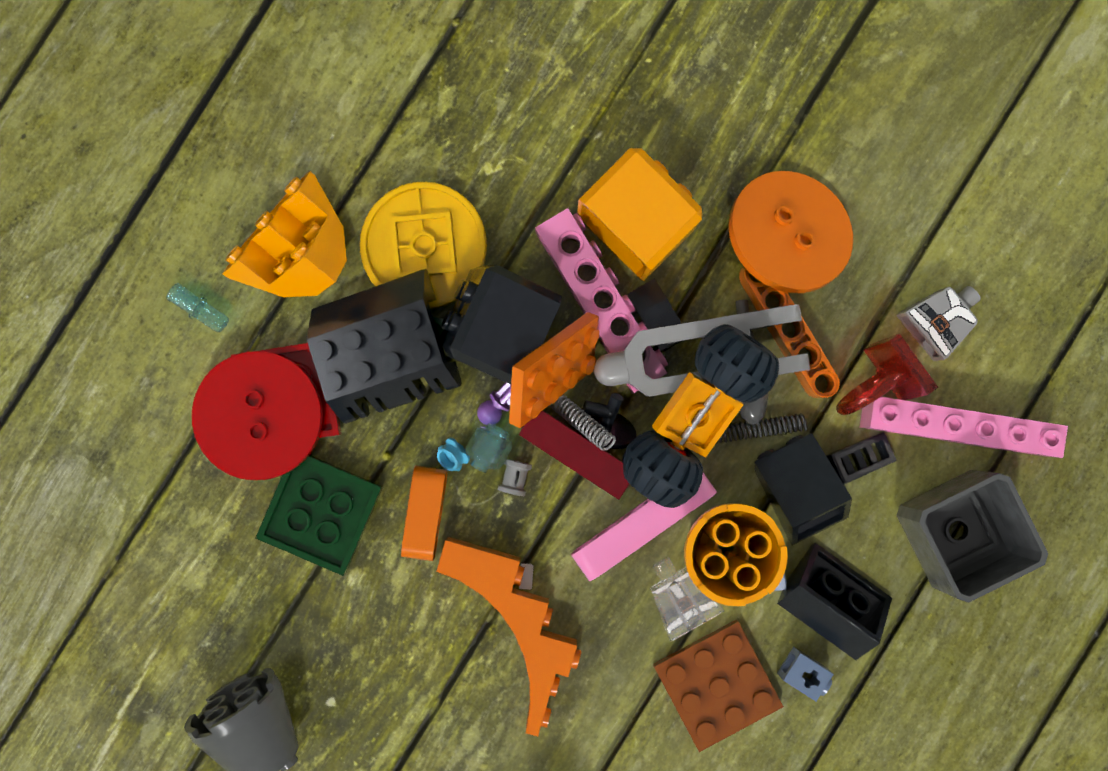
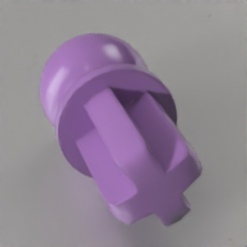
(491, 410)

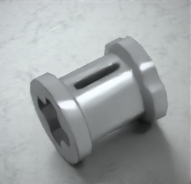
(514, 477)

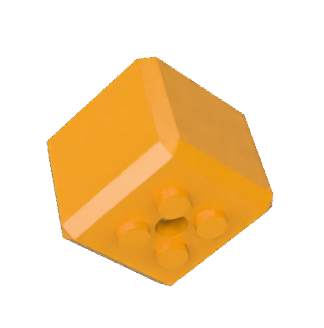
(639, 212)

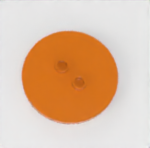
(790, 232)

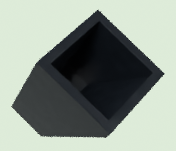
(803, 488)

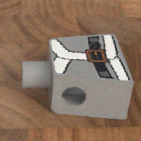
(941, 320)

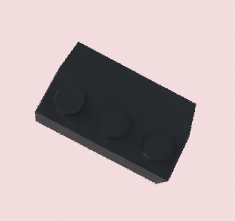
(836, 602)

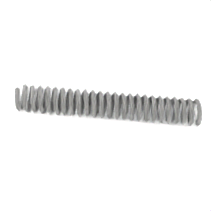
(569, 409)

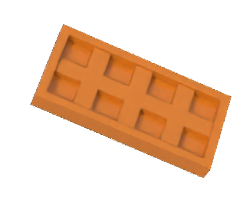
(553, 369)

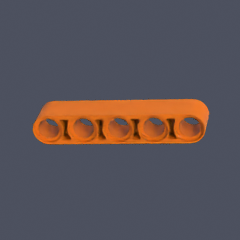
(791, 346)

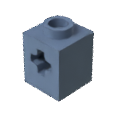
(796, 665)

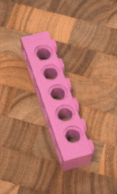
(570, 226)
(965, 427)

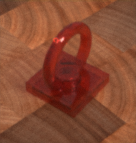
(896, 371)

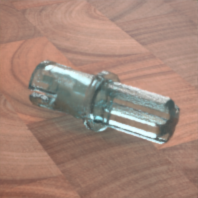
(197, 308)

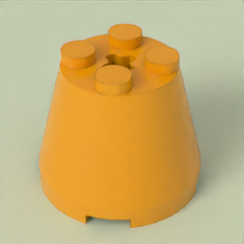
(746, 571)

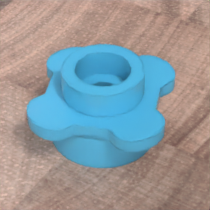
(452, 455)

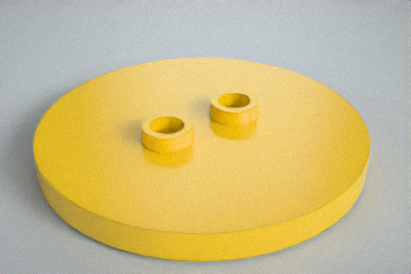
(423, 229)

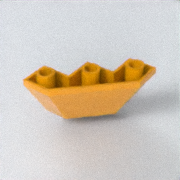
(295, 246)

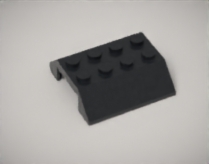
(379, 348)

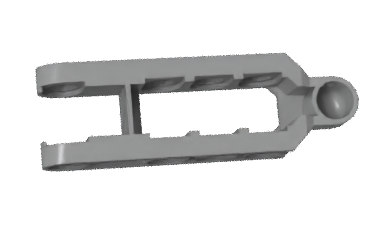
(628, 365)

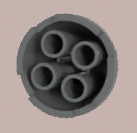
(247, 725)

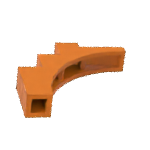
(545, 652)

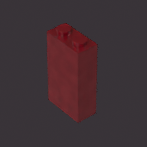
(576, 453)

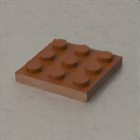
(718, 685)

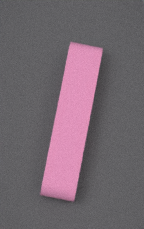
(633, 532)

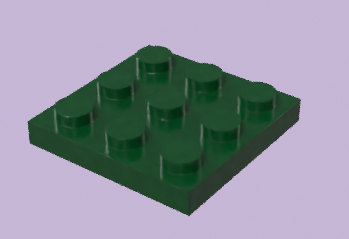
(320, 514)

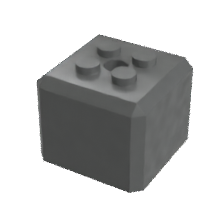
(996, 539)

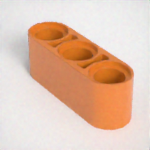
(424, 513)

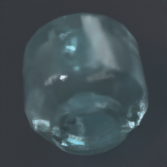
(489, 447)

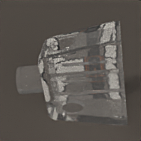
(680, 601)

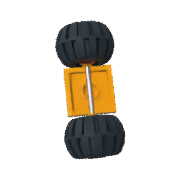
(698, 415)

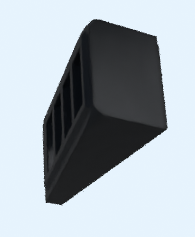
(844, 467)

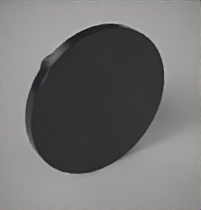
(609, 418)

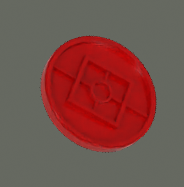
(257, 415)

